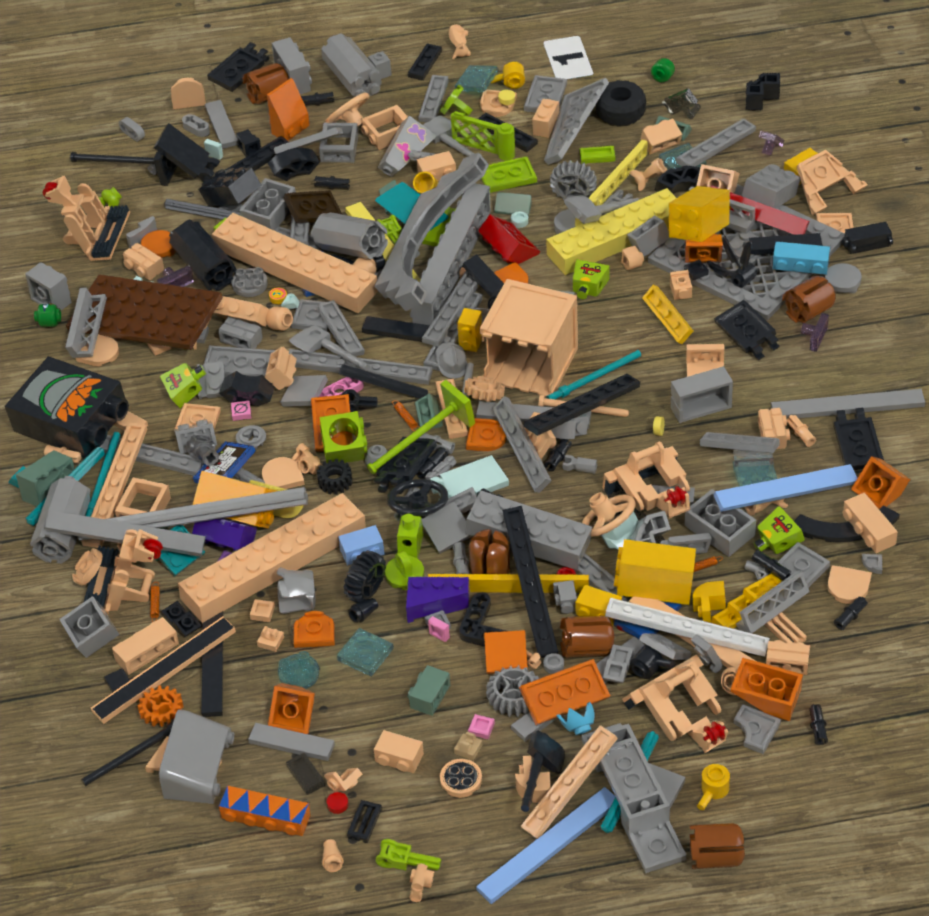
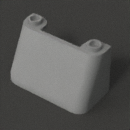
(193, 758)

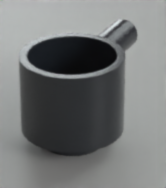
(648, 661)

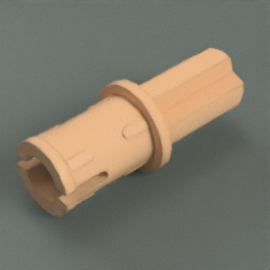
(801, 430)
(76, 456)

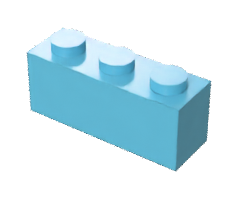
(801, 258)

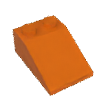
(287, 111)
(768, 687)

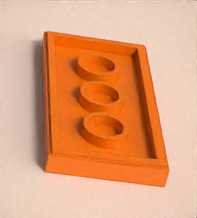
(564, 690)

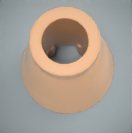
(332, 858)

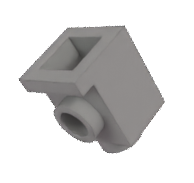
(565, 596)

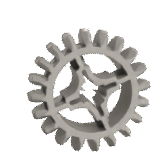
(573, 180)
(511, 699)

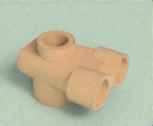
(306, 460)
(420, 878)

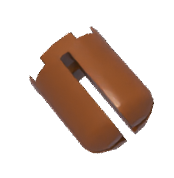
(263, 81)
(809, 299)
(489, 556)
(586, 636)
(717, 845)

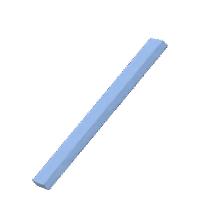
(785, 487)
(546, 846)

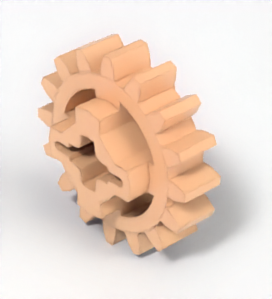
(484, 388)

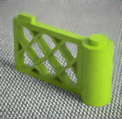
(502, 138)

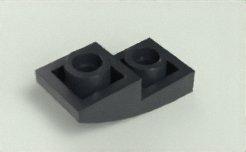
(180, 619)

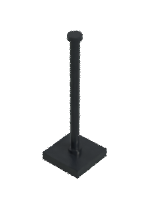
(164, 167)

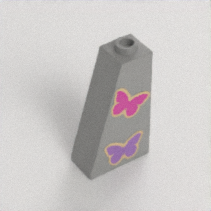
(409, 136)

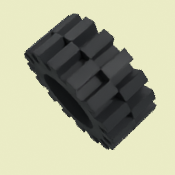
(334, 468)

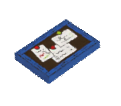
(231, 459)

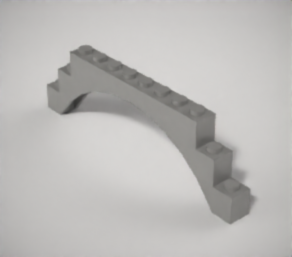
(396, 277)

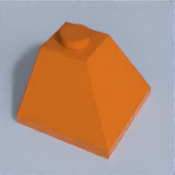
(291, 708)

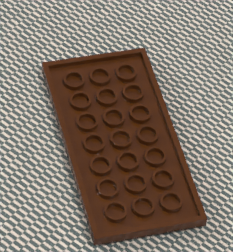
(152, 311)

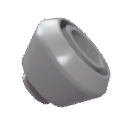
(375, 453)

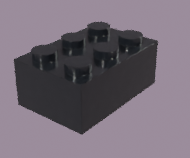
(229, 186)

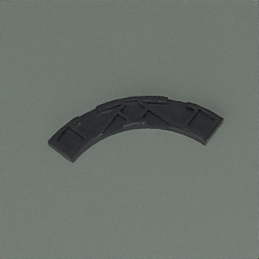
(836, 531)

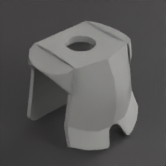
(296, 590)

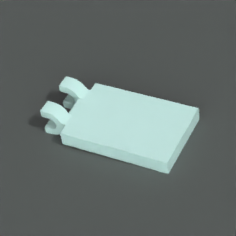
(478, 474)

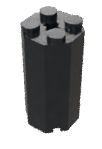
(202, 255)

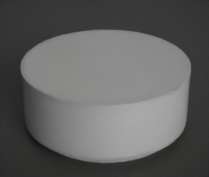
(553, 663)

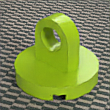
(457, 103)
(401, 568)

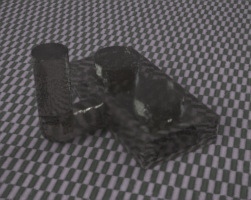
(682, 102)

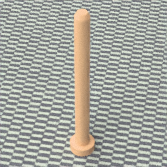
(601, 409)

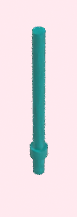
(565, 390)
(103, 473)

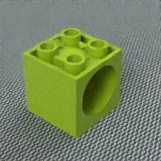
(343, 422)

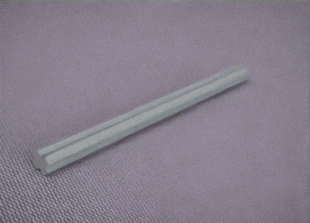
(216, 509)

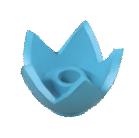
(578, 723)

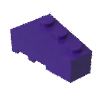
(226, 533)
(436, 594)

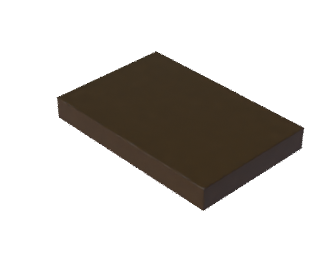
(308, 206)

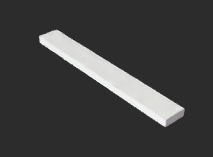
(687, 627)

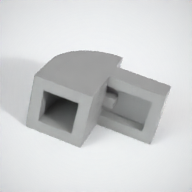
(572, 428)

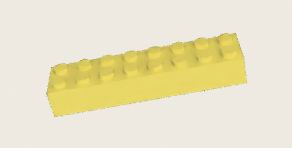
(608, 234)

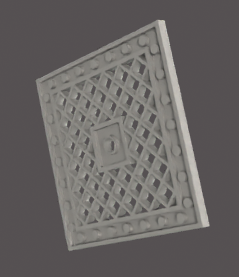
(766, 303)

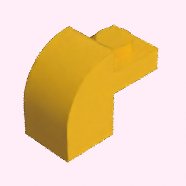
(709, 597)

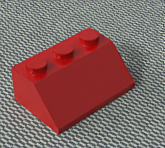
(507, 240)

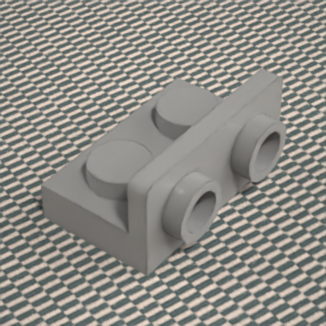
(185, 432)

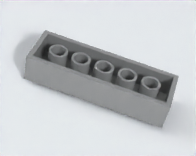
(550, 535)

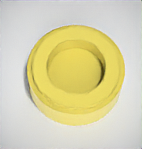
(506, 97)
(658, 426)

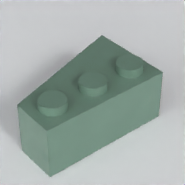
(37, 478)

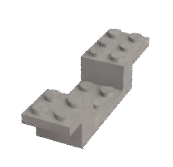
(642, 801)

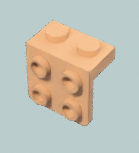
(704, 357)

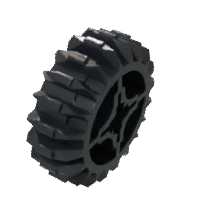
(364, 576)

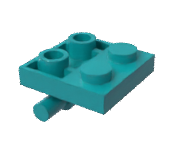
(175, 561)

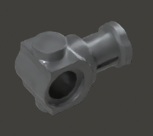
(202, 448)

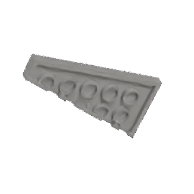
(571, 117)

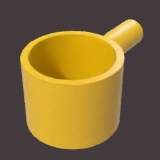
(512, 75)
(424, 181)
(714, 784)

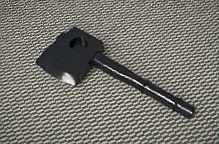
(546, 753)

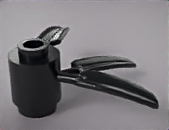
(744, 273)

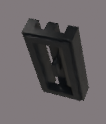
(359, 835)

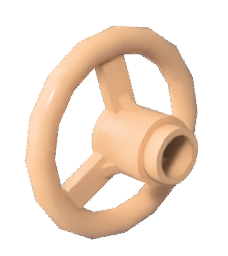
(349, 110)
(605, 511)

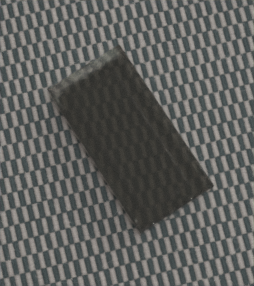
(305, 773)

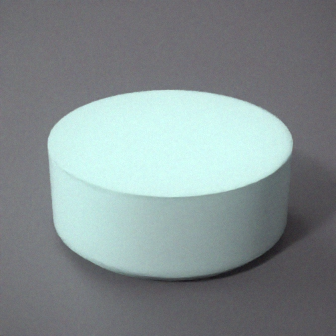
(519, 219)

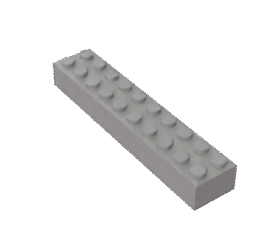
(452, 252)

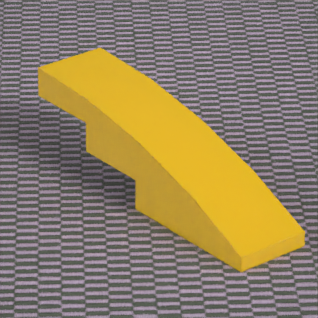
(731, 614)

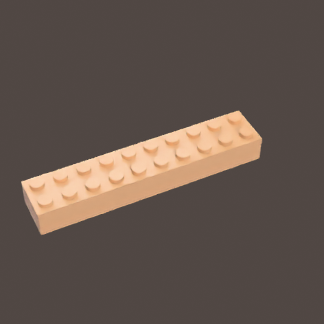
(296, 262)
(257, 563)

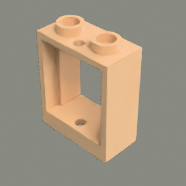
(381, 118)
(145, 487)

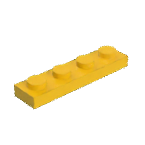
(667, 314)

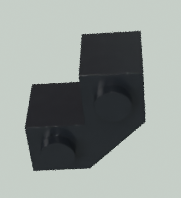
(765, 87)

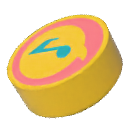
(277, 295)

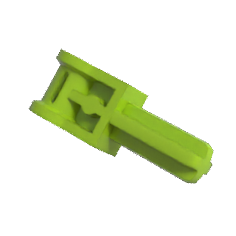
(393, 228)
(400, 856)

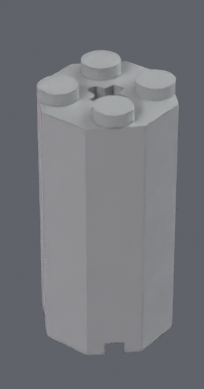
(351, 65)
(350, 235)
(63, 496)

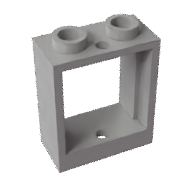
(346, 152)

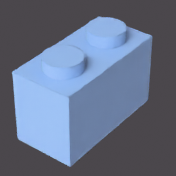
(356, 542)

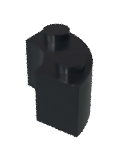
(293, 162)
(678, 179)
(241, 388)

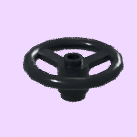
(418, 500)

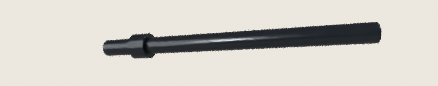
(127, 755)

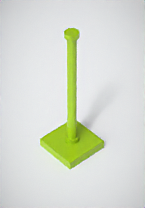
(454, 402)

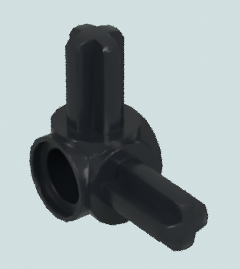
(360, 401)

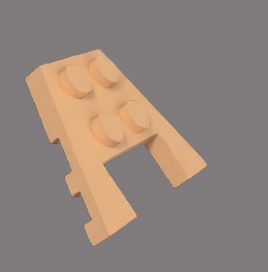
(822, 172)

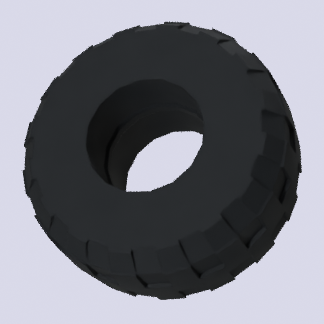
(621, 103)

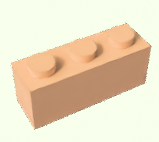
(242, 310)
(870, 523)
(145, 645)

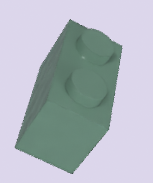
(429, 690)

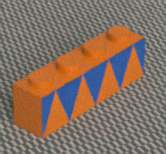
(264, 811)

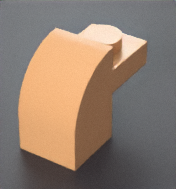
(543, 781)

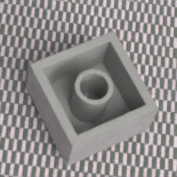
(48, 286)
(89, 627)

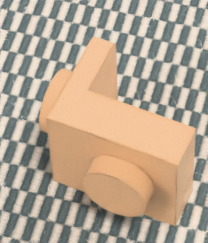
(343, 782)

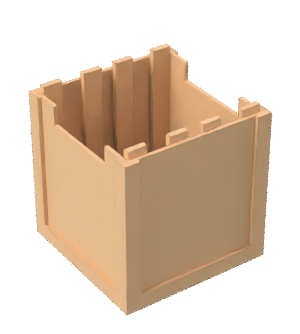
(530, 337)

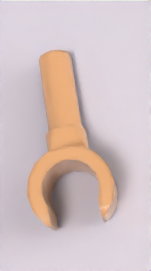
(533, 661)

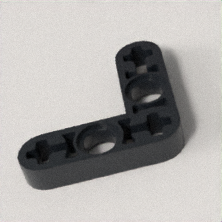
(478, 629)

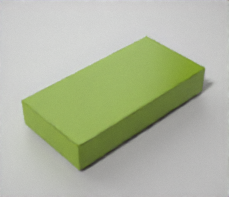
(597, 154)

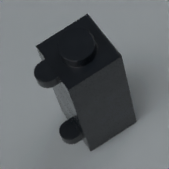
(867, 237)

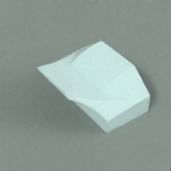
(616, 537)

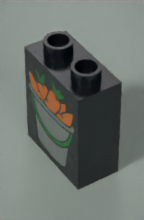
(67, 406)

